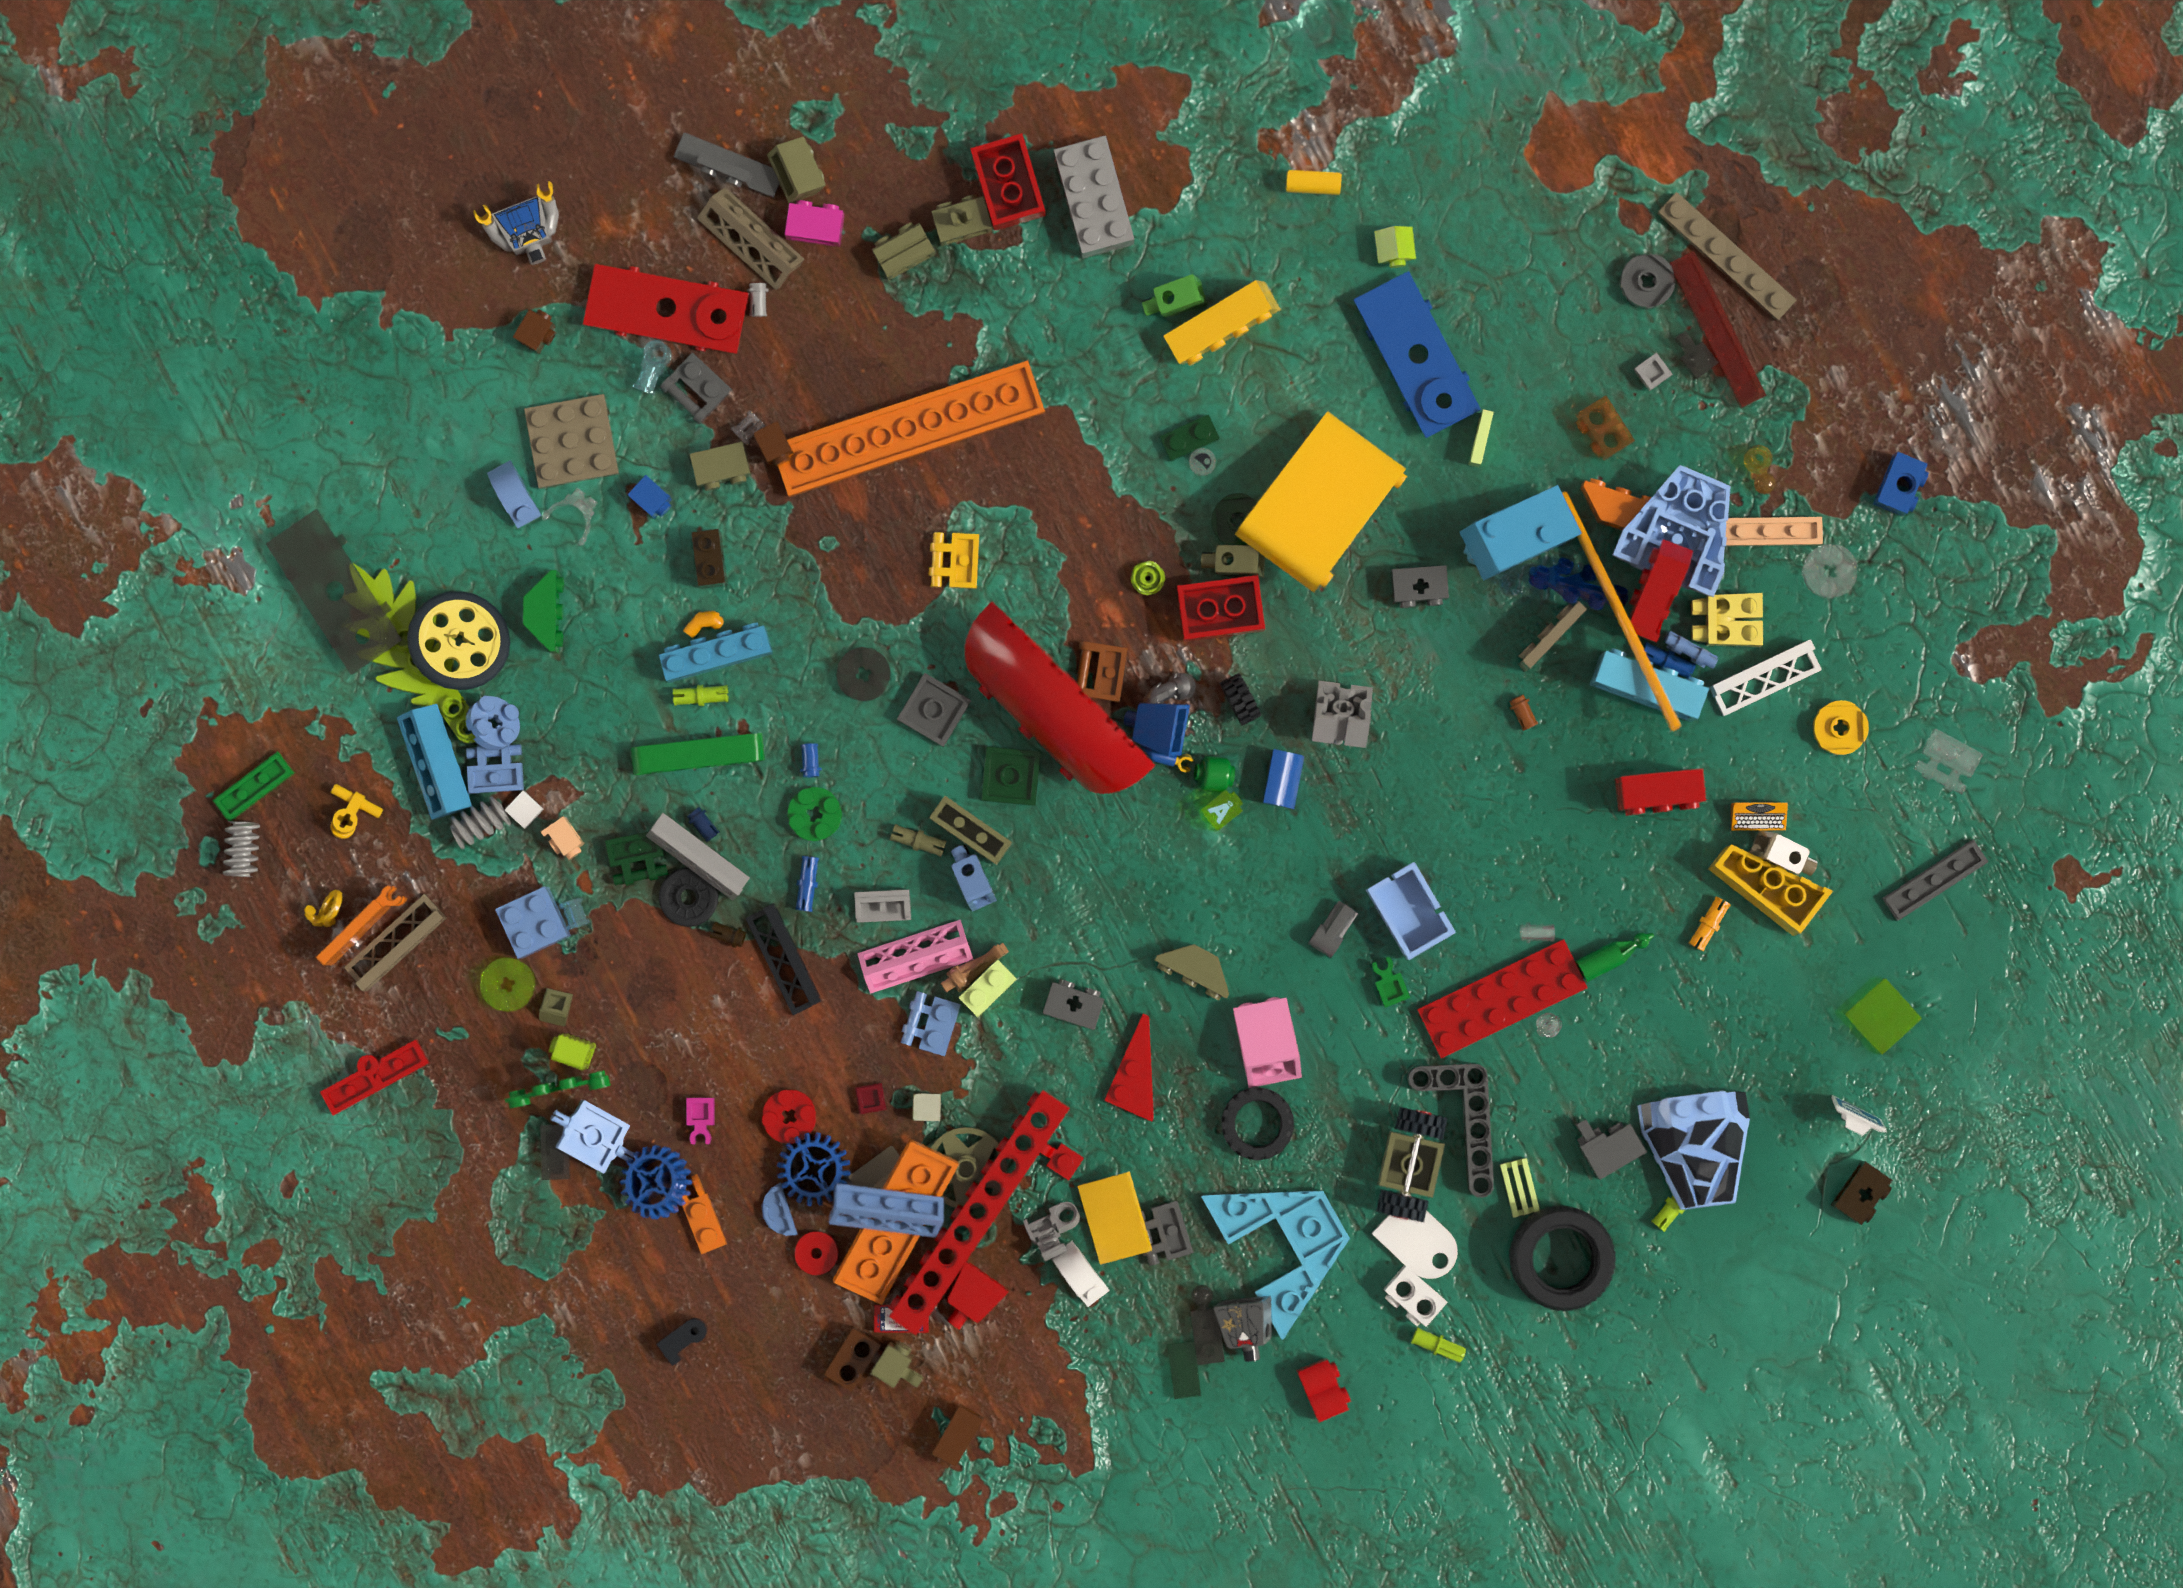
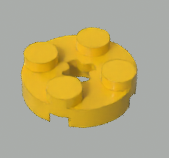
(1850, 716)

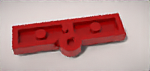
(374, 1076)

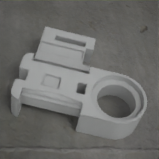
(1046, 1230)

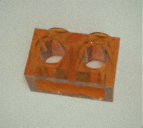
(1611, 424)

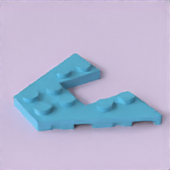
(1310, 1229)

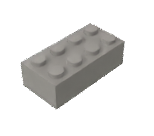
(1094, 197)

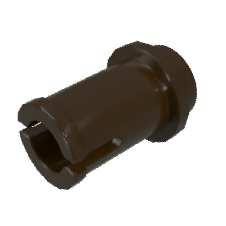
(728, 934)

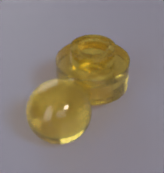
(1764, 482)

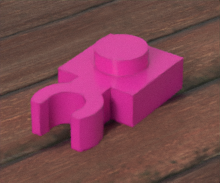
(700, 1113)

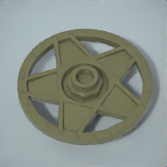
(970, 1161)

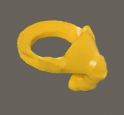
(326, 915)

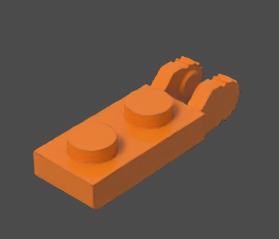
(703, 1219)

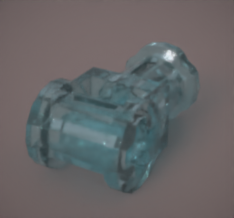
(652, 368)

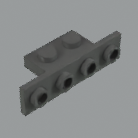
(727, 164)

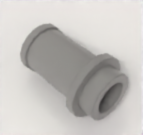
(757, 299)

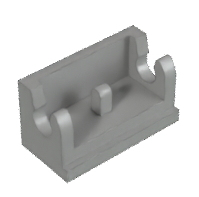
(882, 906)

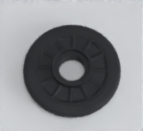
(684, 914)

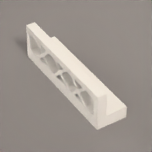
(1761, 668)

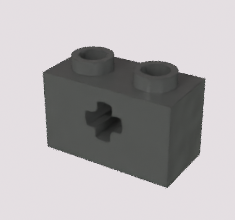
(1404, 580)
(1057, 1004)

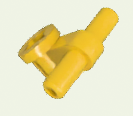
(356, 802)

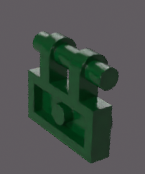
(634, 849)

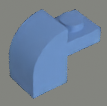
(513, 494)

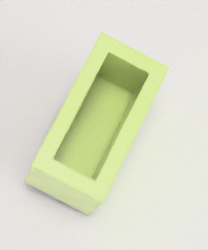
(987, 988)

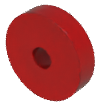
(814, 1265)

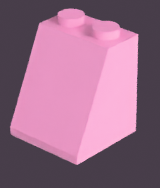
(1267, 1042)

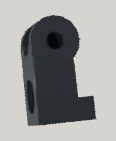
(690, 1332)

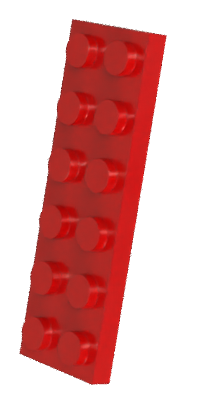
(1502, 998)

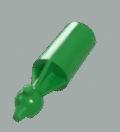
(1610, 956)

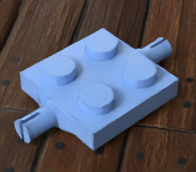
(592, 1136)

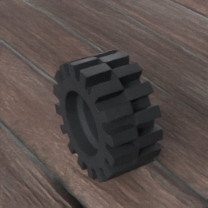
(1240, 699)

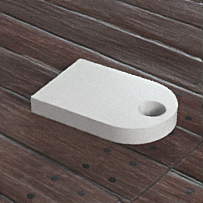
(1417, 1243)

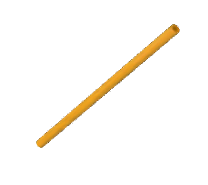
(1624, 621)

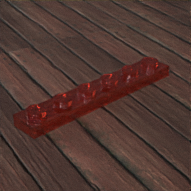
(1717, 329)

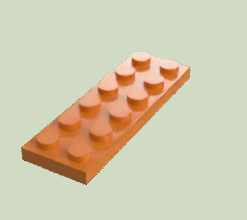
(880, 1255)

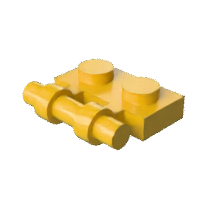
(963, 564)

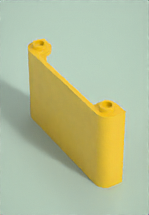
(1320, 502)

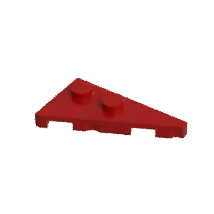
(1133, 1080)

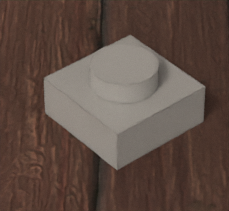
(1652, 372)

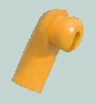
(701, 620)

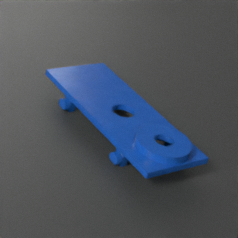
(1400, 320)

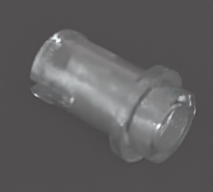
(1537, 932)

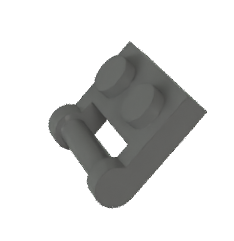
(702, 382)

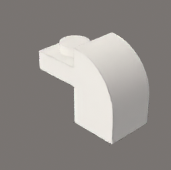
(1080, 1274)

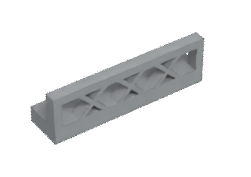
(697, 856)

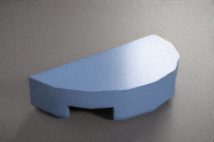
(777, 1212)

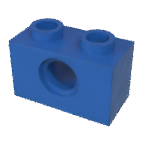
(1889, 496)

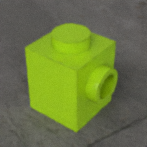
(1395, 246)

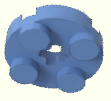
(503, 713)

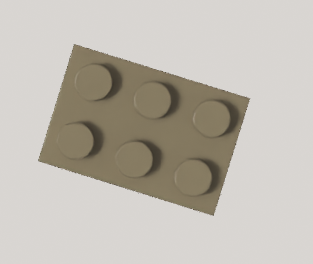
(1550, 635)

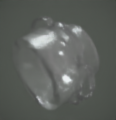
(1548, 1025)

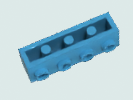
(716, 653)
(434, 761)

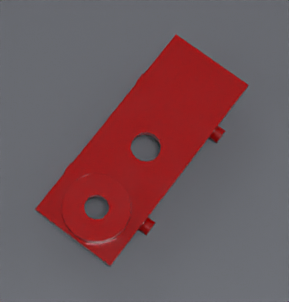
(629, 300)

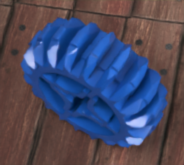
(793, 1180)
(641, 1196)

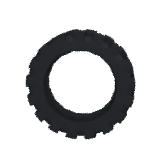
(1270, 1149)

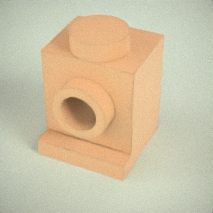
(564, 838)

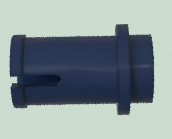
(702, 824)

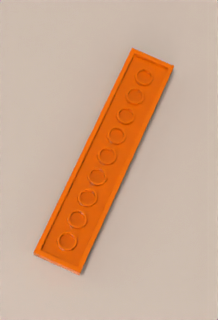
(911, 428)

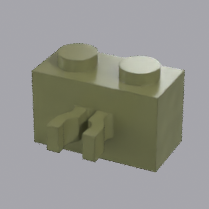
(962, 220)
(894, 1365)

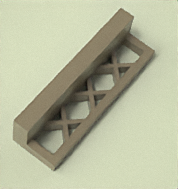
(752, 233)
(397, 953)

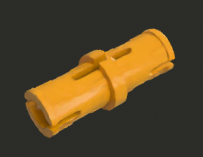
(1709, 924)

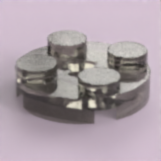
(849, 668)

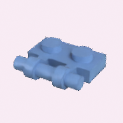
(1681, 645)
(495, 777)
(938, 1026)

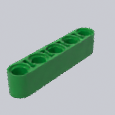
(697, 754)

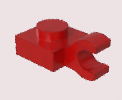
(1062, 1160)

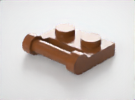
(1109, 670)

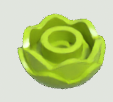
(1147, 569)

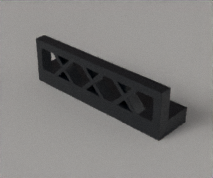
(792, 954)

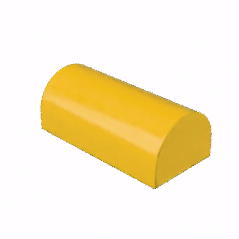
(1313, 182)

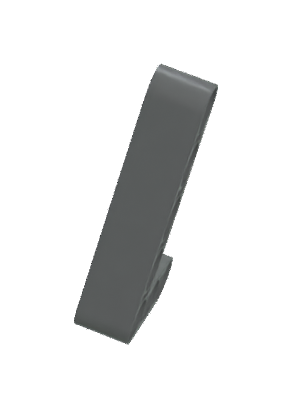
(1469, 1116)

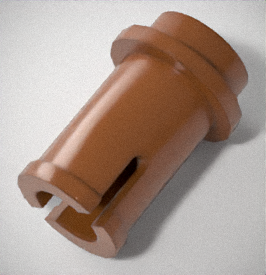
(1523, 712)

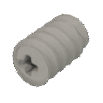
(478, 822)
(241, 849)

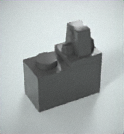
(1609, 1151)

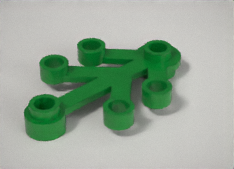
(520, 1098)

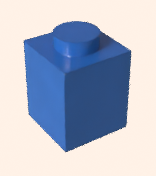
(650, 497)

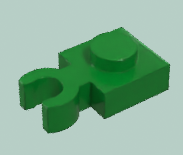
(1391, 987)

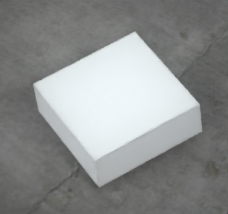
(524, 809)

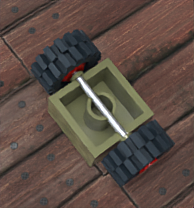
(1411, 1164)

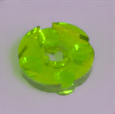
(493, 978)

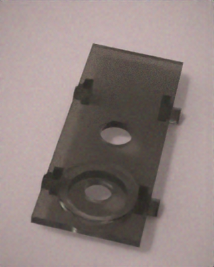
(312, 561)

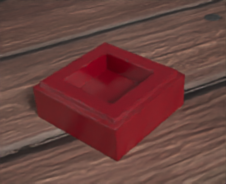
(870, 1098)

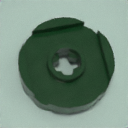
(1225, 511)

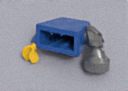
(1162, 725)

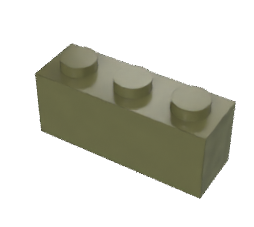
(970, 830)

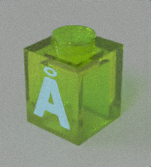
(1222, 809)

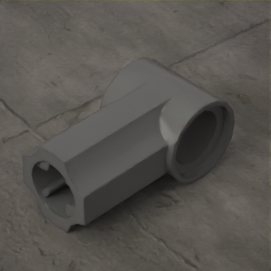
(1330, 934)

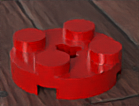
(788, 1100)

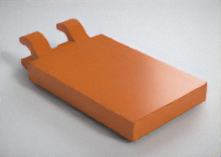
(360, 926)

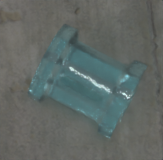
(574, 913)

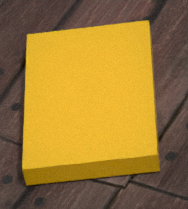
(1115, 1218)

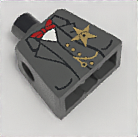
(1245, 1324)

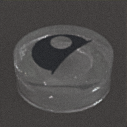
(1202, 462)

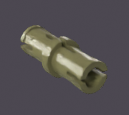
(918, 840)

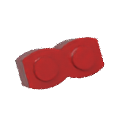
(1323, 1389)

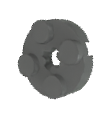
(1644, 266)

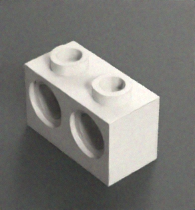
(1418, 1292)

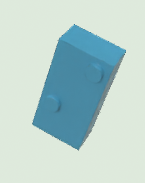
(1520, 532)

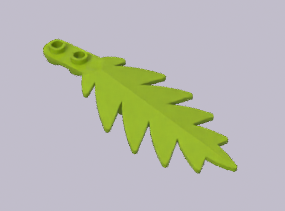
(410, 678)

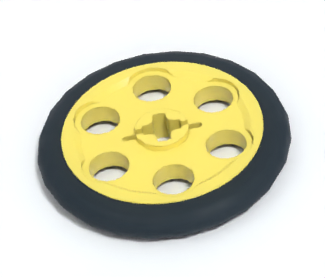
(432, 663)

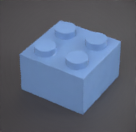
(533, 922)

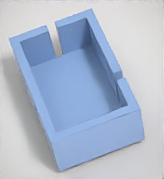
(1409, 911)

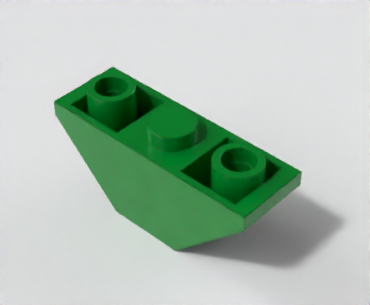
(543, 611)

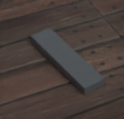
(1935, 880)

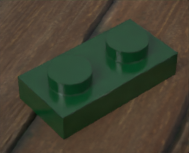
(1189, 438)

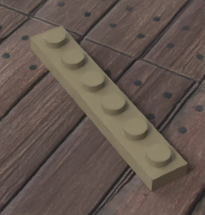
(1726, 256)

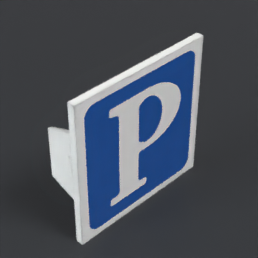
(1856, 1118)

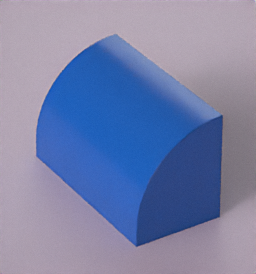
(1283, 779)

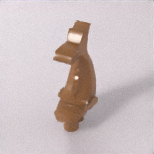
(963, 975)

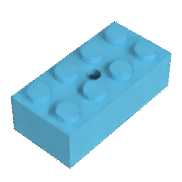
(1625, 678)

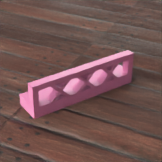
(916, 961)

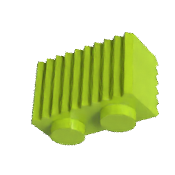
(572, 1051)

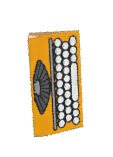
(1758, 816)

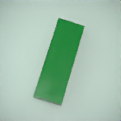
(253, 786)

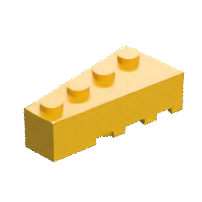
(1221, 322)
(1773, 890)

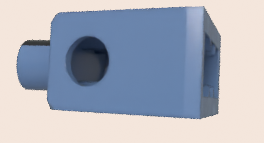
(974, 887)

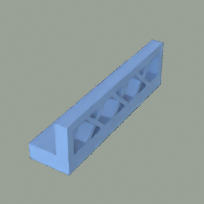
(888, 1208)

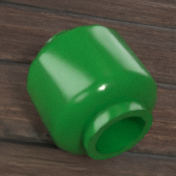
(1214, 774)

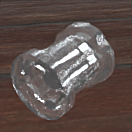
(746, 436)

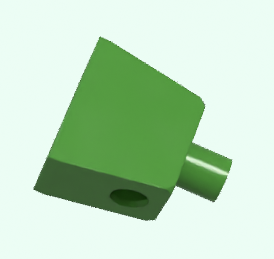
(1187, 296)

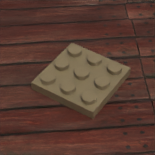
(571, 441)

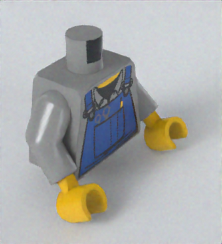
(524, 225)

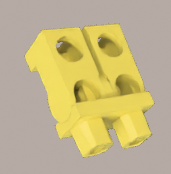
(1720, 620)

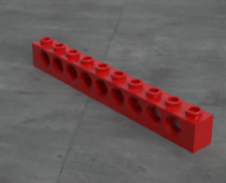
(914, 1318)

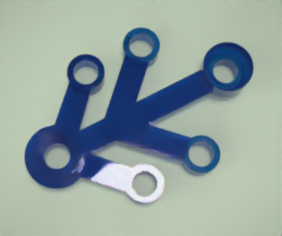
(1545, 577)

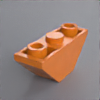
(1610, 506)

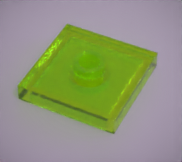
(1883, 1016)

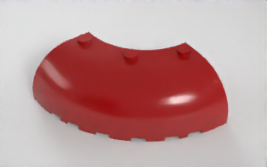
(1051, 706)

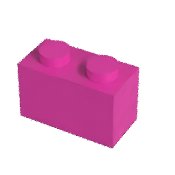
(814, 224)

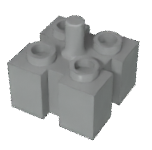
(1342, 714)

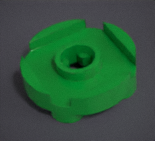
(807, 800)

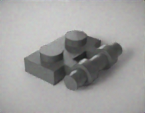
(1171, 1231)

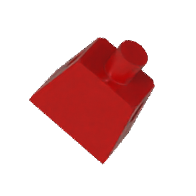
(974, 1295)

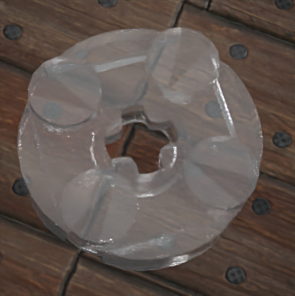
(1828, 586)

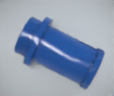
(810, 760)

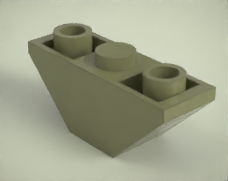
(1197, 968)

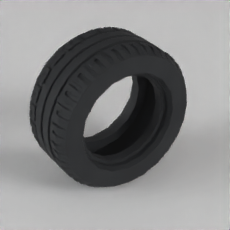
(1601, 1265)

